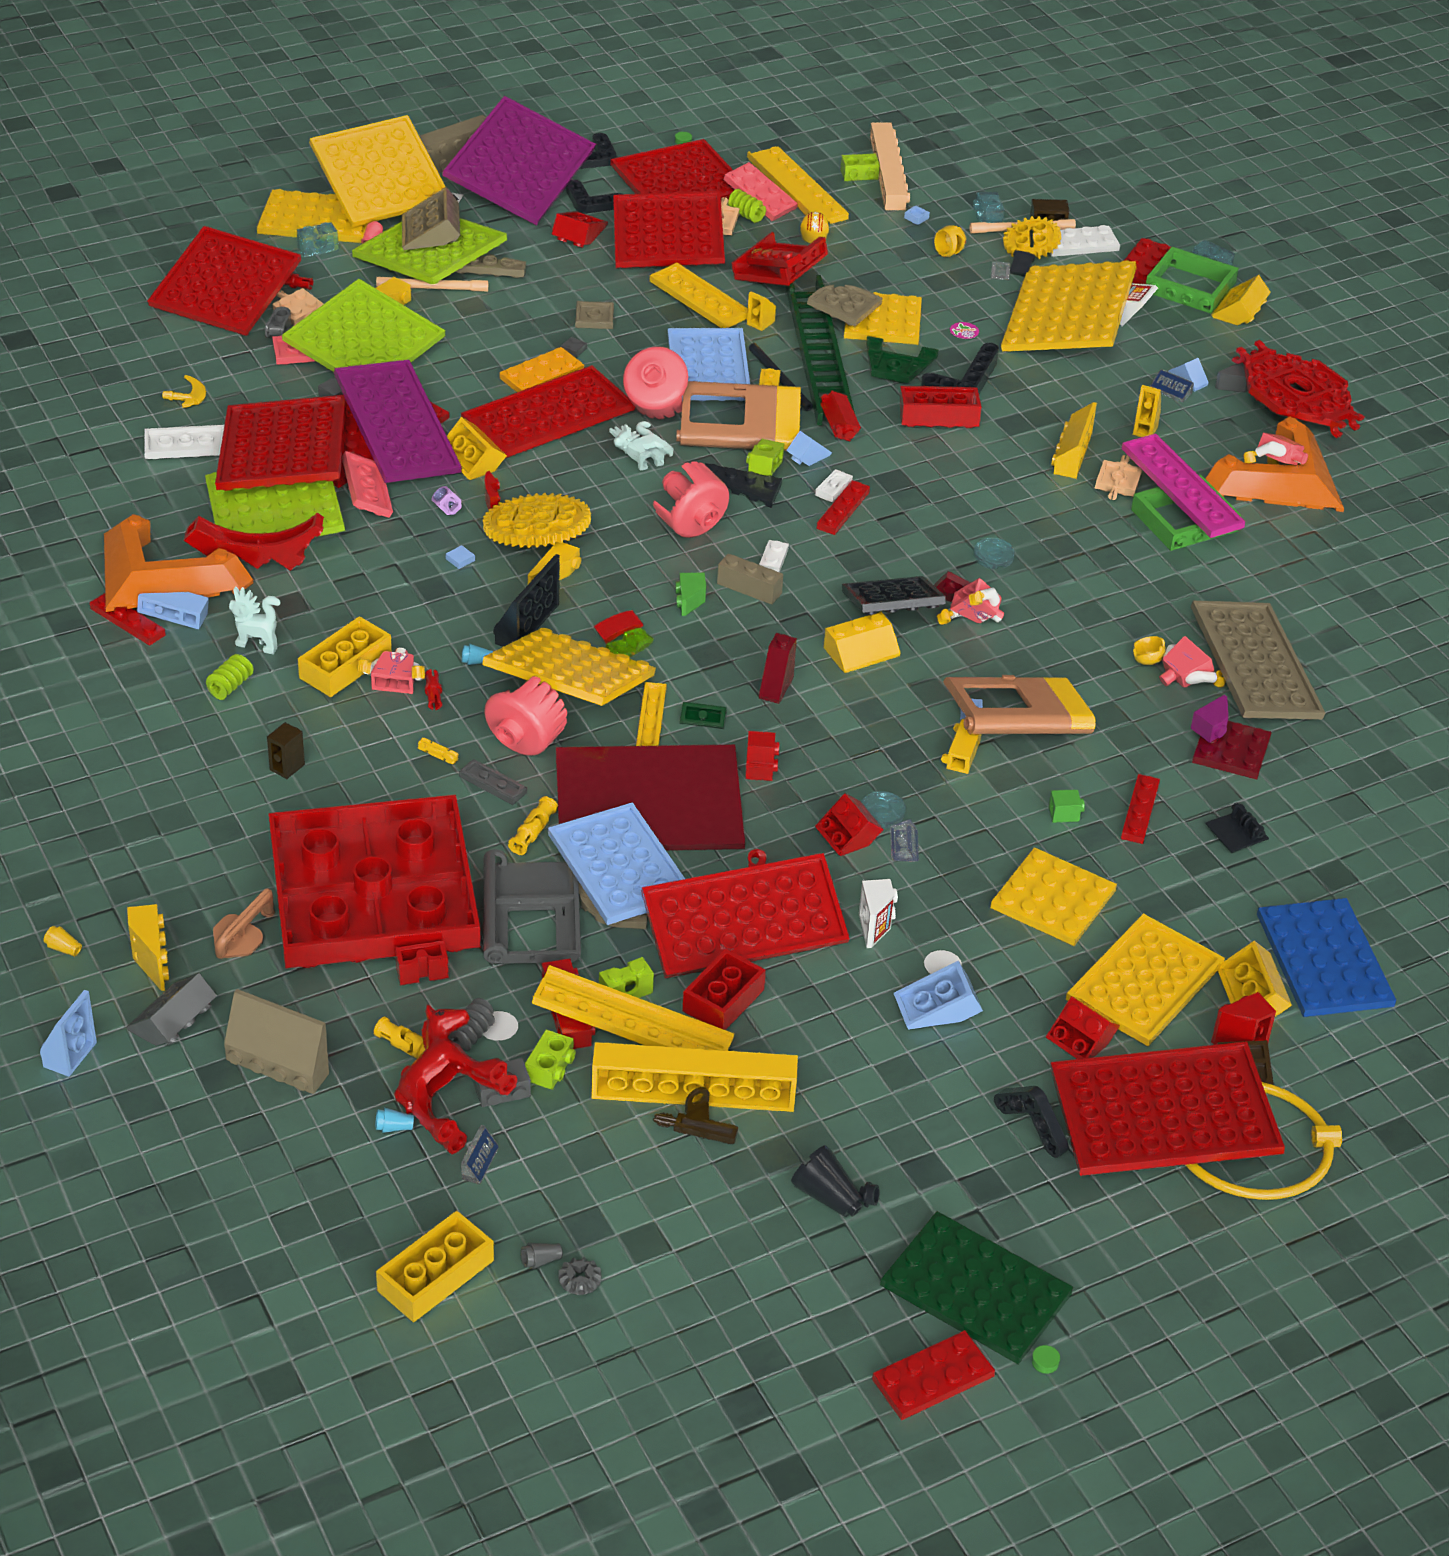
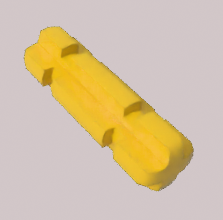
(438, 751)

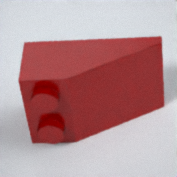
(577, 228)

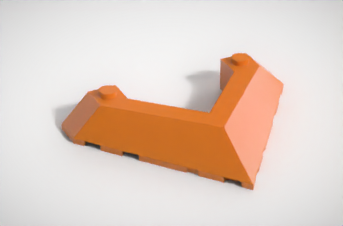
(1287, 485)
(130, 575)

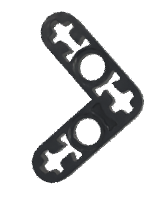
(603, 152)
(586, 204)
(1020, 1100)

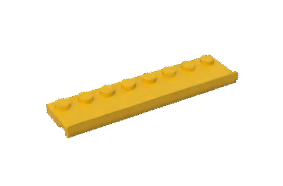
(797, 183)
(625, 1014)

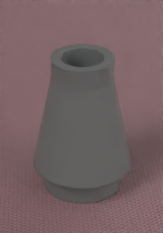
(539, 1254)

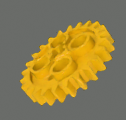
(1045, 237)

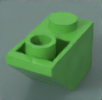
(691, 591)

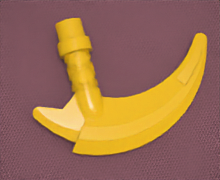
(195, 397)

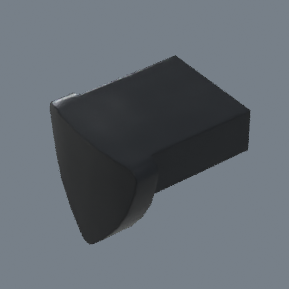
(1021, 263)

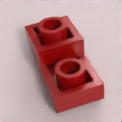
(491, 490)
(617, 625)

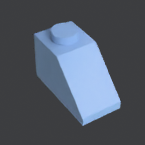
(807, 450)

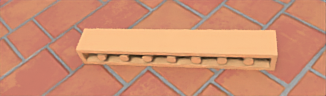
(891, 171)

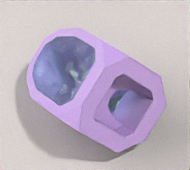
(446, 500)

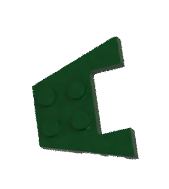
(894, 365)

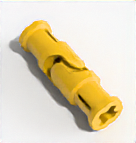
(533, 825)
(400, 1037)

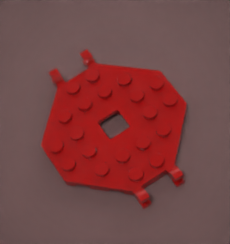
(1326, 396)

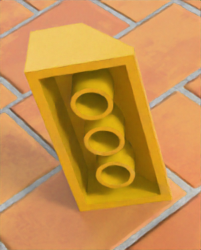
(1074, 442)

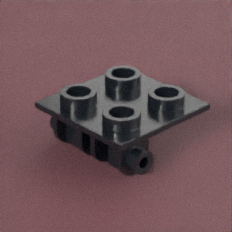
(1237, 829)

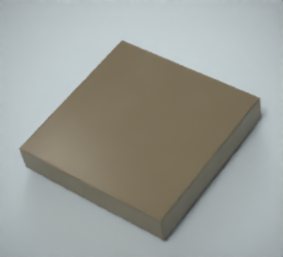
(594, 315)

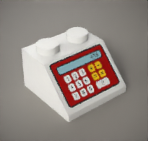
(1136, 299)
(876, 909)

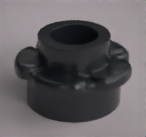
(870, 1194)

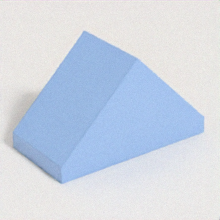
(1193, 372)

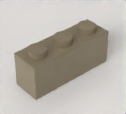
(750, 578)

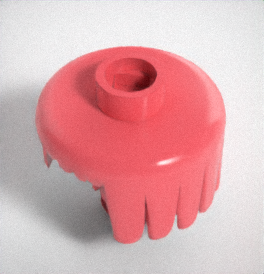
(656, 382)
(697, 503)
(527, 717)

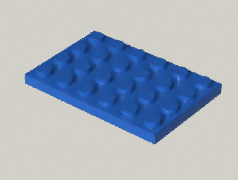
(1325, 957)

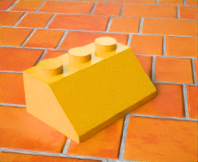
(1242, 302)
(474, 449)
(861, 642)
(1252, 972)

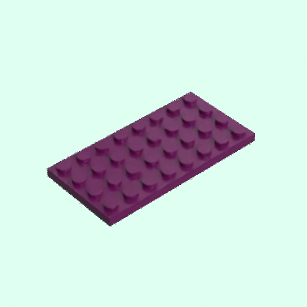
(397, 421)

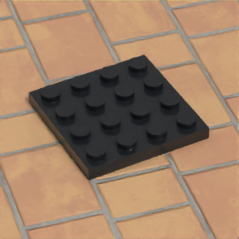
(893, 594)

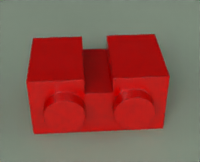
(760, 755)
(421, 961)

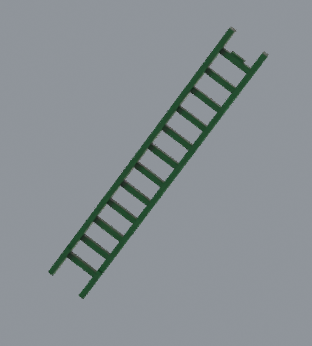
(804, 347)

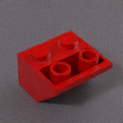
(848, 826)
(1244, 1020)
(1082, 1029)

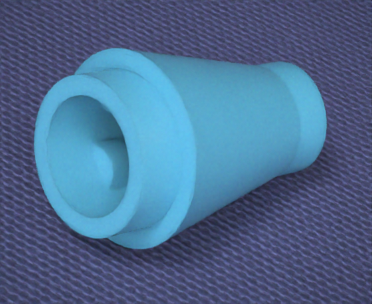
(474, 654)
(391, 1120)

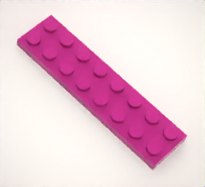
(1183, 485)

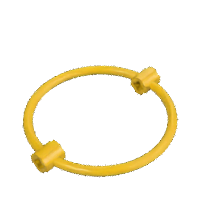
(1322, 1136)

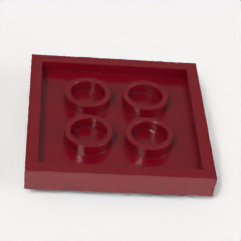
(1236, 752)

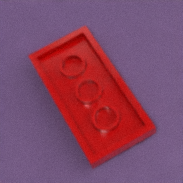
(1147, 256)
(933, 1375)

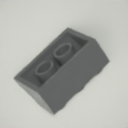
(173, 1010)

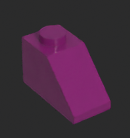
(1211, 719)

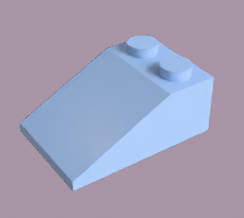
(938, 998)
(70, 1038)

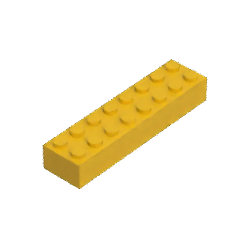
(671, 1073)

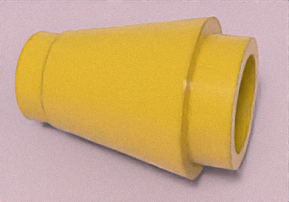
(62, 941)

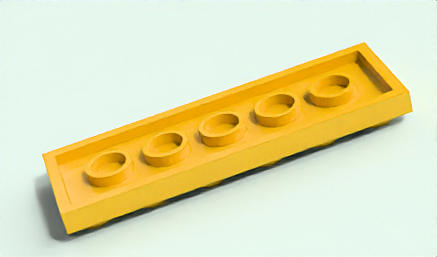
(699, 295)

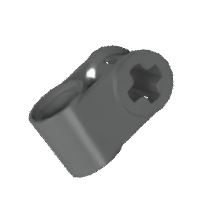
(279, 322)

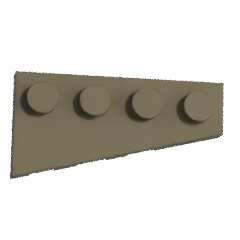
(491, 265)

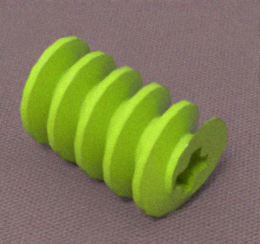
(749, 206)
(229, 676)

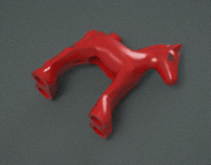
(438, 1067)

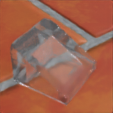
(1000, 270)

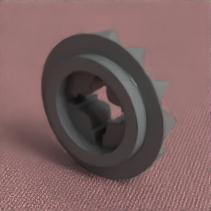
(580, 1284)

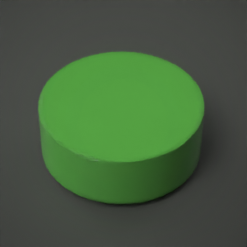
(683, 137)
(1045, 1359)

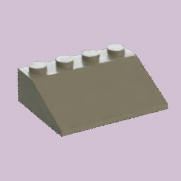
(431, 222)
(277, 1042)

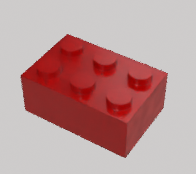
(724, 990)

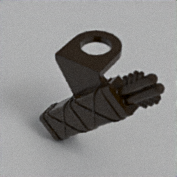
(697, 1121)

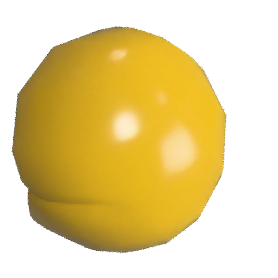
(1149, 650)

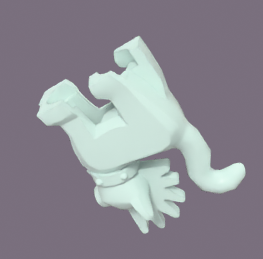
(641, 447)
(252, 624)

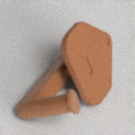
(236, 935)

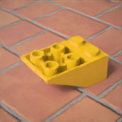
(147, 942)

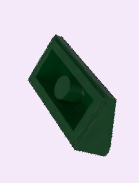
(703, 715)

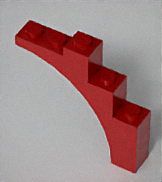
(284, 547)

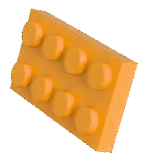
(540, 369)

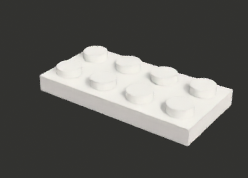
(1086, 241)
(183, 441)

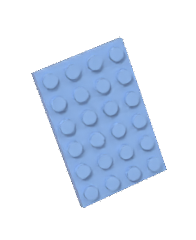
(712, 356)
(613, 859)

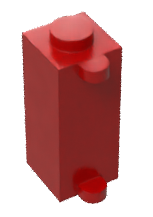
(840, 415)

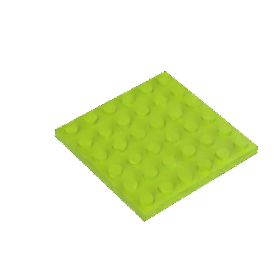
(434, 262)
(362, 329)
(275, 507)

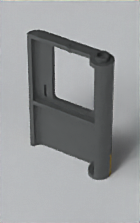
(529, 888)

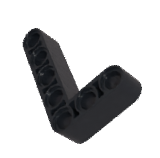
(976, 375)

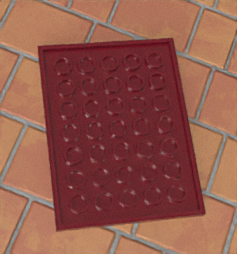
(680, 790)

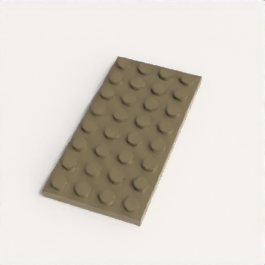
(1257, 660)

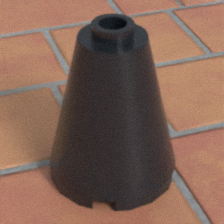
(828, 1183)

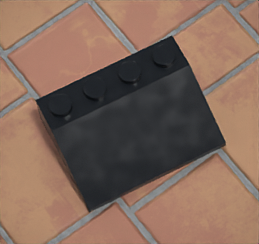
(531, 605)

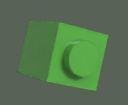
(1065, 806)

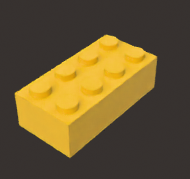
(335, 660)
(435, 1266)

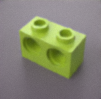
(860, 167)
(549, 1059)

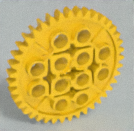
(537, 520)

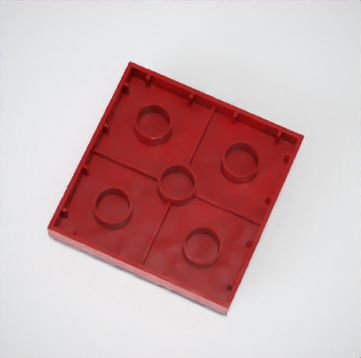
(372, 880)

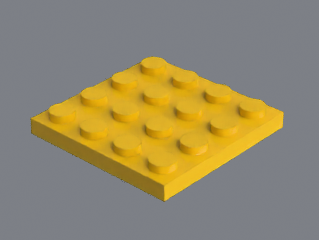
(894, 320)
(1053, 896)

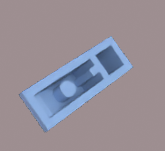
(176, 607)

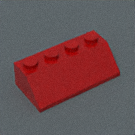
(940, 406)

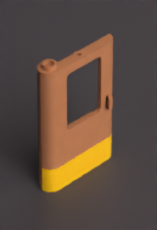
(769, 415)
(1051, 705)

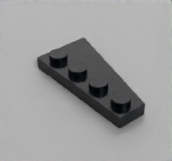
(749, 483)

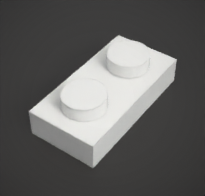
(833, 485)
(774, 555)

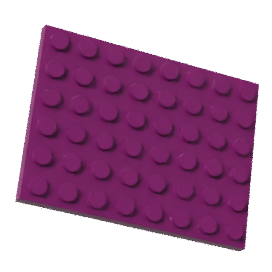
(519, 160)

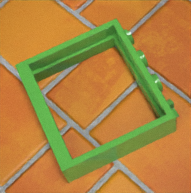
(1196, 265)
(1145, 506)

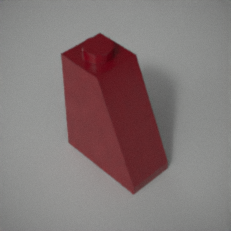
(778, 668)

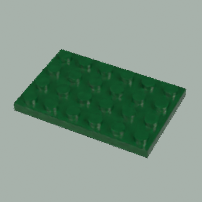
(977, 1287)

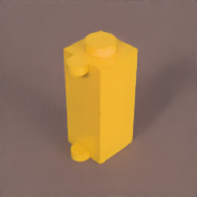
(962, 749)

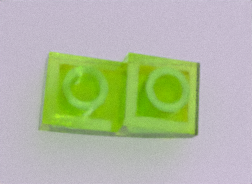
(632, 642)

